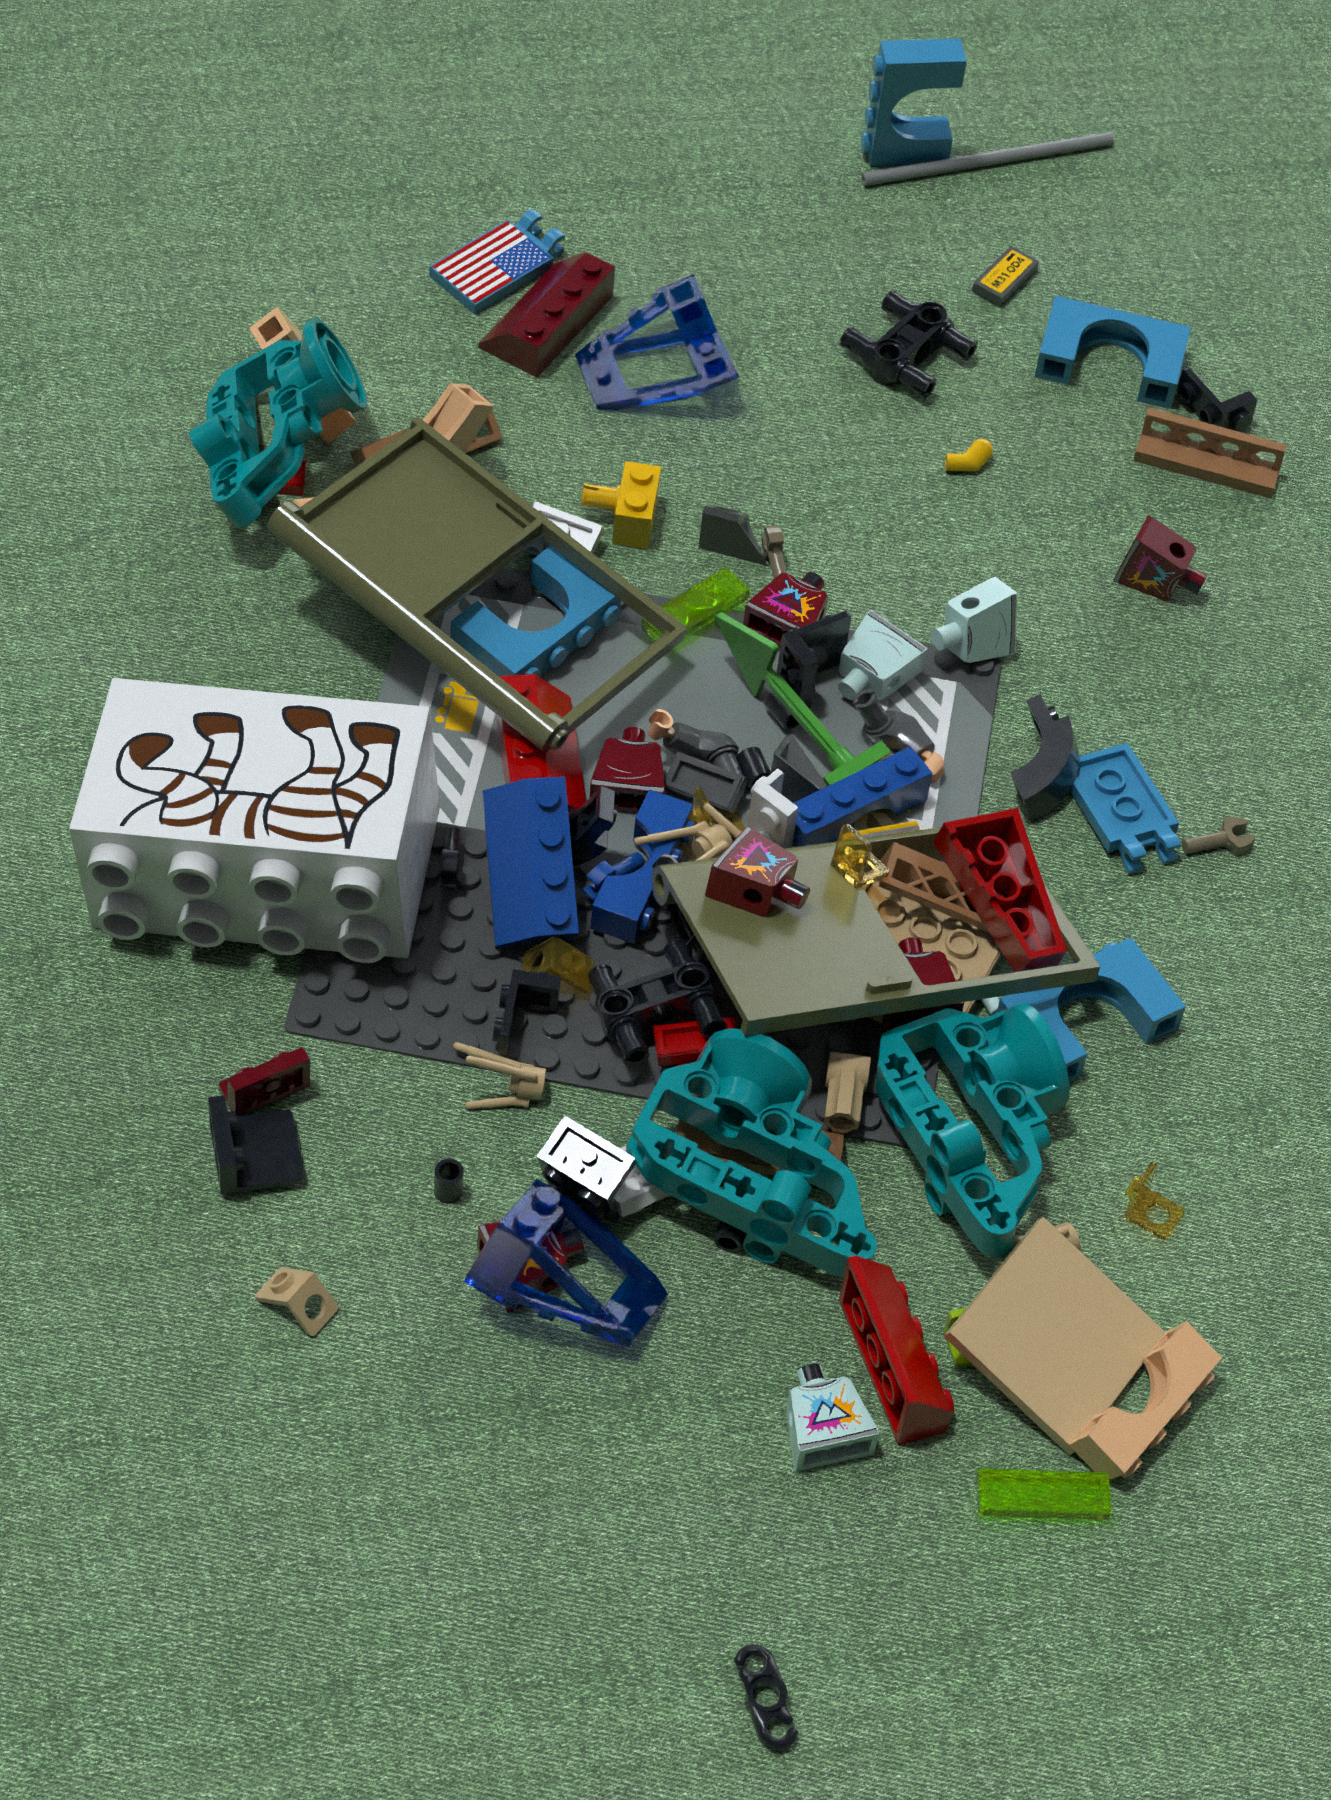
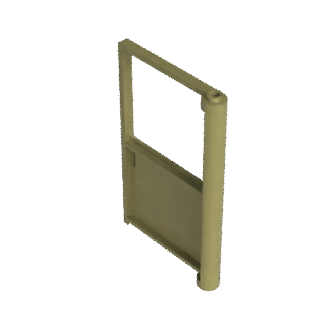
(422, 533)
(836, 951)

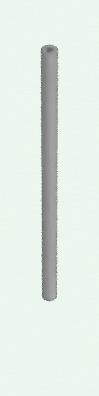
(987, 159)

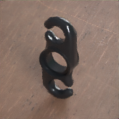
(761, 1715)

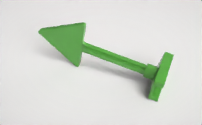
(755, 659)

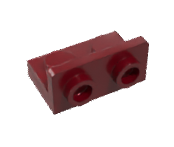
(267, 1082)

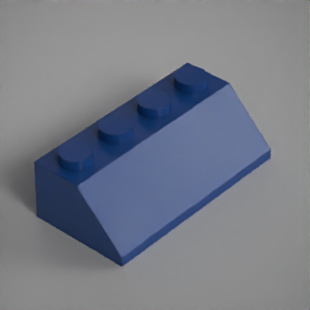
(530, 862)

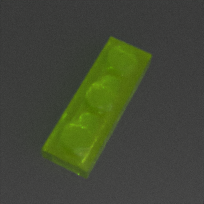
(703, 602)
(1043, 1494)

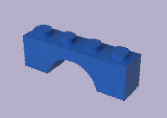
(891, 783)
(627, 900)

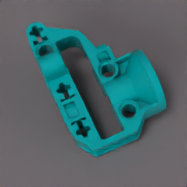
(308, 383)
(1011, 1077)
(745, 1090)

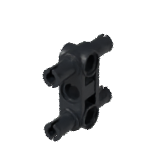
(907, 344)
(656, 1000)

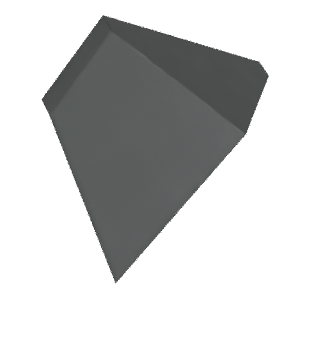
(729, 534)
(799, 773)

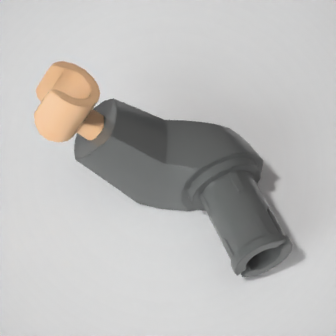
(897, 731)
(701, 744)

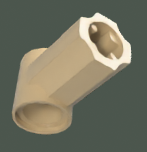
(846, 1082)

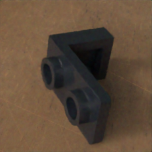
(1230, 414)
(526, 990)

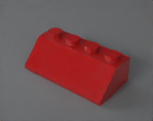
(525, 760)
(894, 1351)

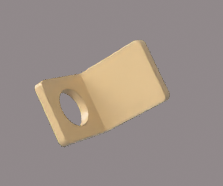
(292, 1289)

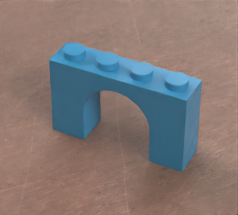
(898, 71)
(1079, 325)
(518, 652)
(1124, 981)

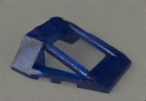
(694, 329)
(520, 1238)

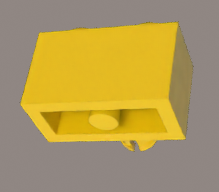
(631, 502)

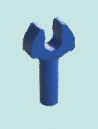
(603, 869)

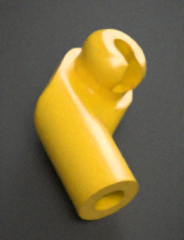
(972, 459)

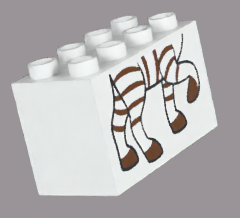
(257, 819)

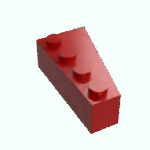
(1004, 885)

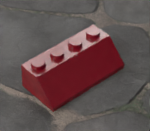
(551, 313)

